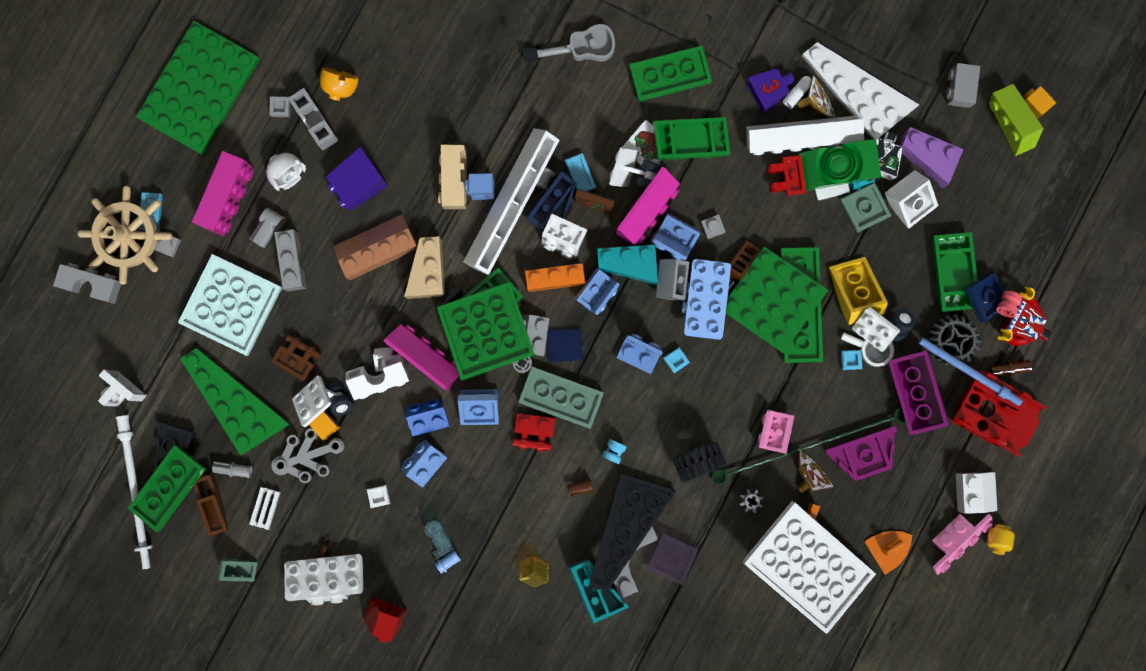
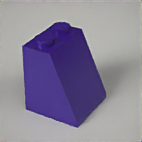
(355, 180)

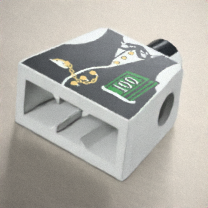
(889, 156)

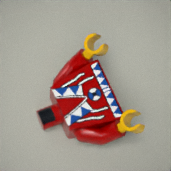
(1027, 323)

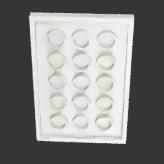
(809, 567)

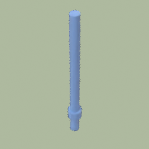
(1002, 391)

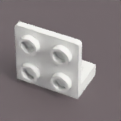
(563, 237)

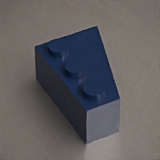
(554, 201)

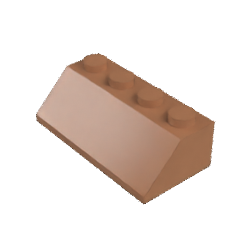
(375, 247)

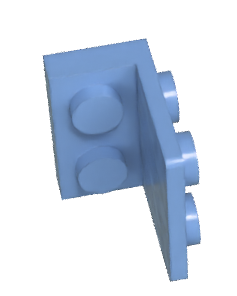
(639, 354)

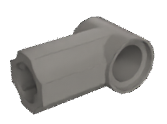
(269, 223)

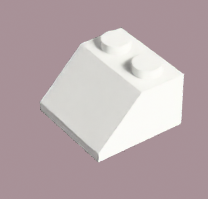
(912, 198)
(976, 492)

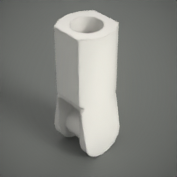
(797, 92)

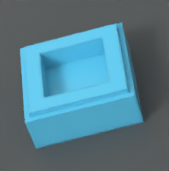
(676, 360)
(851, 360)

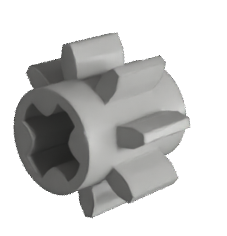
(749, 495)

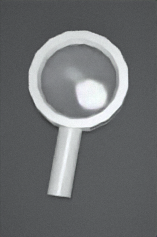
(869, 353)

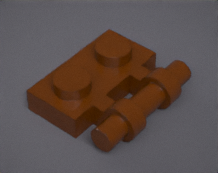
(294, 363)

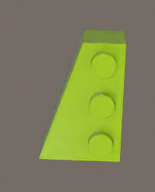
(1016, 119)

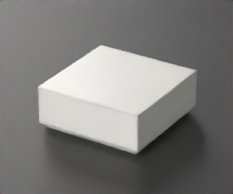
(378, 496)

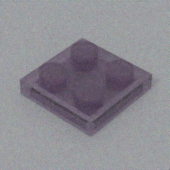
(672, 558)

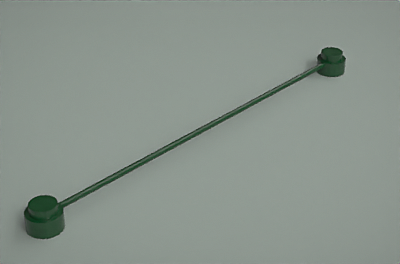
(720, 477)

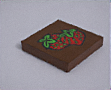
(594, 201)

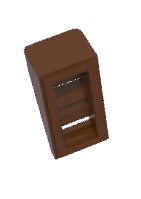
(737, 272)

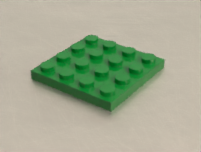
(774, 299)
(485, 331)

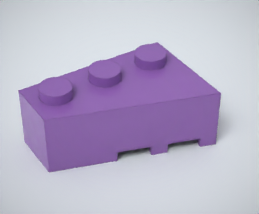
(931, 155)

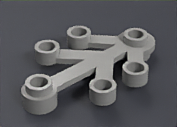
(303, 457)

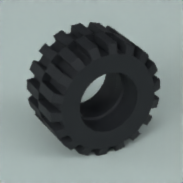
(699, 461)

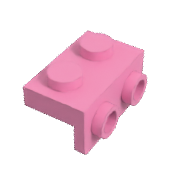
(776, 431)

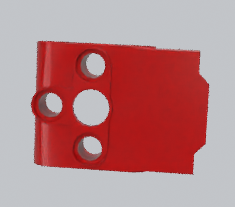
(1009, 425)

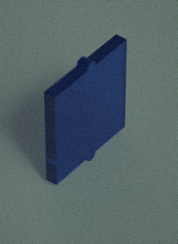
(564, 345)

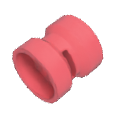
(1009, 304)

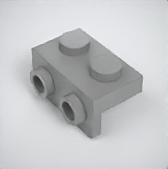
(537, 332)

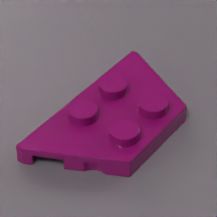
(866, 454)

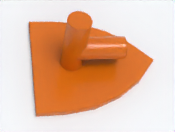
(889, 548)

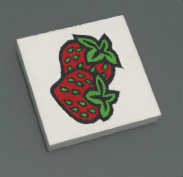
(644, 142)

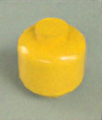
(1000, 539)

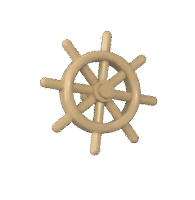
(124, 234)

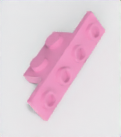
(957, 538)

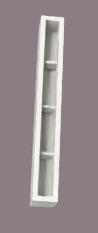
(511, 201)

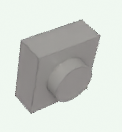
(279, 107)
(713, 227)
(168, 247)

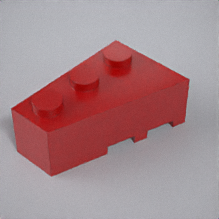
(383, 619)

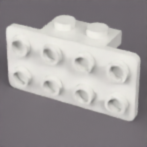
(324, 579)

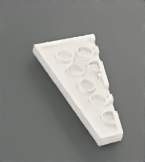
(859, 91)

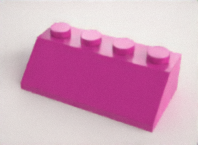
(648, 207)
(422, 356)

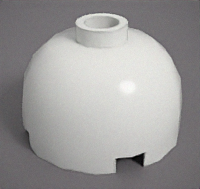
(284, 170)

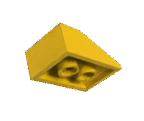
(857, 289)

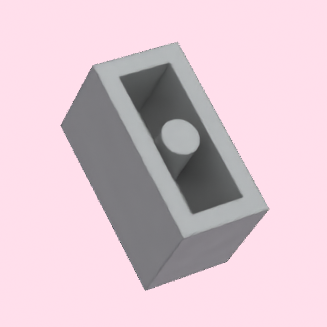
(963, 85)
(672, 279)

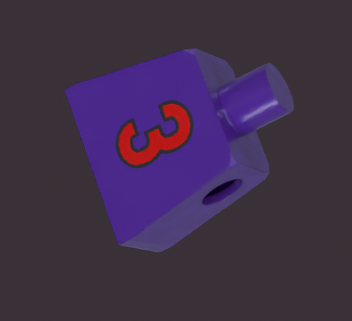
(769, 88)

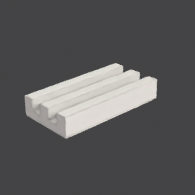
(258, 504)

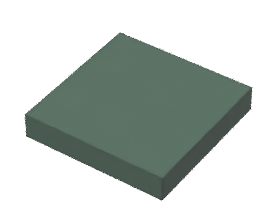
(865, 207)

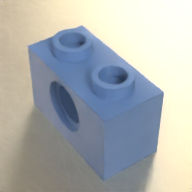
(481, 186)

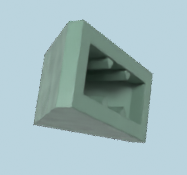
(237, 570)

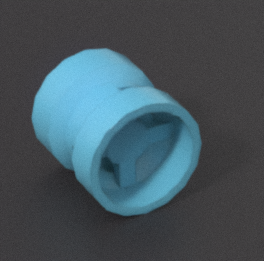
(616, 447)

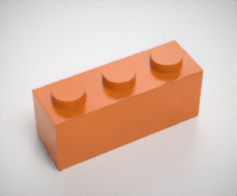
(555, 277)

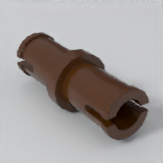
(1011, 368)

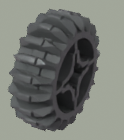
(952, 333)

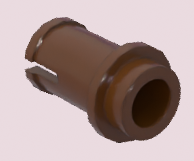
(580, 488)

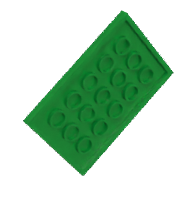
(198, 87)

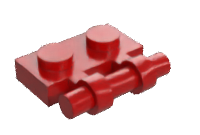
(537, 426)

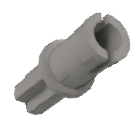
(232, 469)

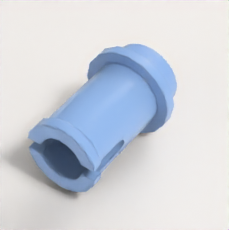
(447, 561)

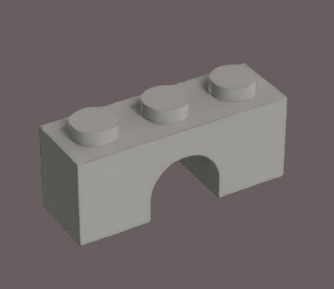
(313, 119)
(288, 255)
(72, 279)

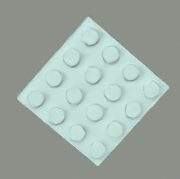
(230, 305)

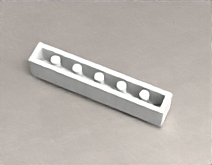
(804, 134)

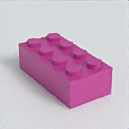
(223, 194)

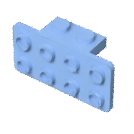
(706, 299)

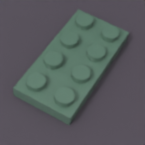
(561, 397)

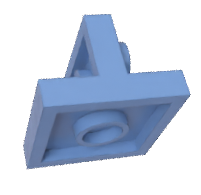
(478, 407)

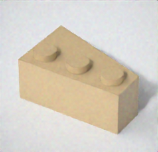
(453, 176)
(427, 270)

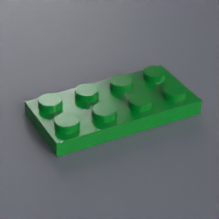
(670, 73)
(166, 488)

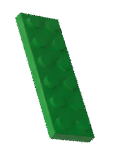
(808, 343)

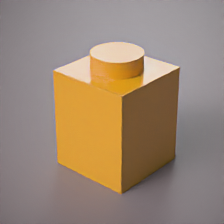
(1039, 101)
(324, 425)

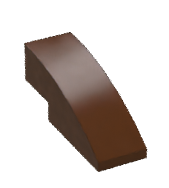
(210, 504)

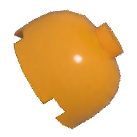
(337, 83)

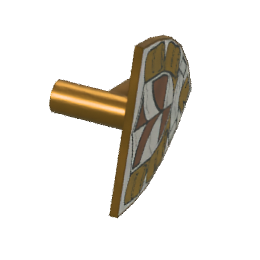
(817, 99)
(812, 474)

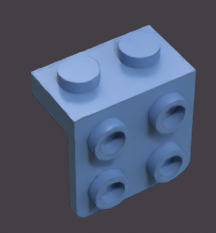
(676, 237)

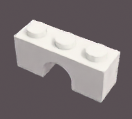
(363, 384)

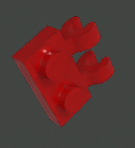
(793, 176)

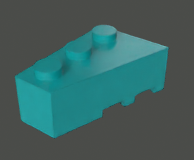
(630, 262)
(596, 602)

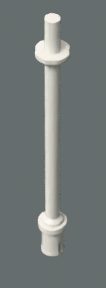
(125, 436)

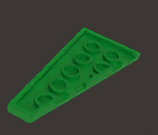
(239, 410)

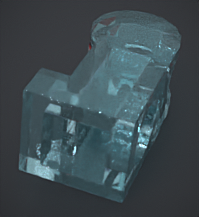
(440, 538)

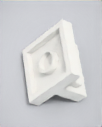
(119, 389)

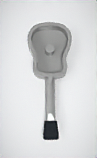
(593, 44)

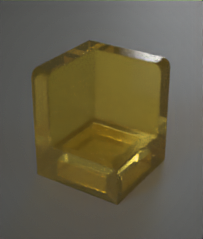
(534, 571)

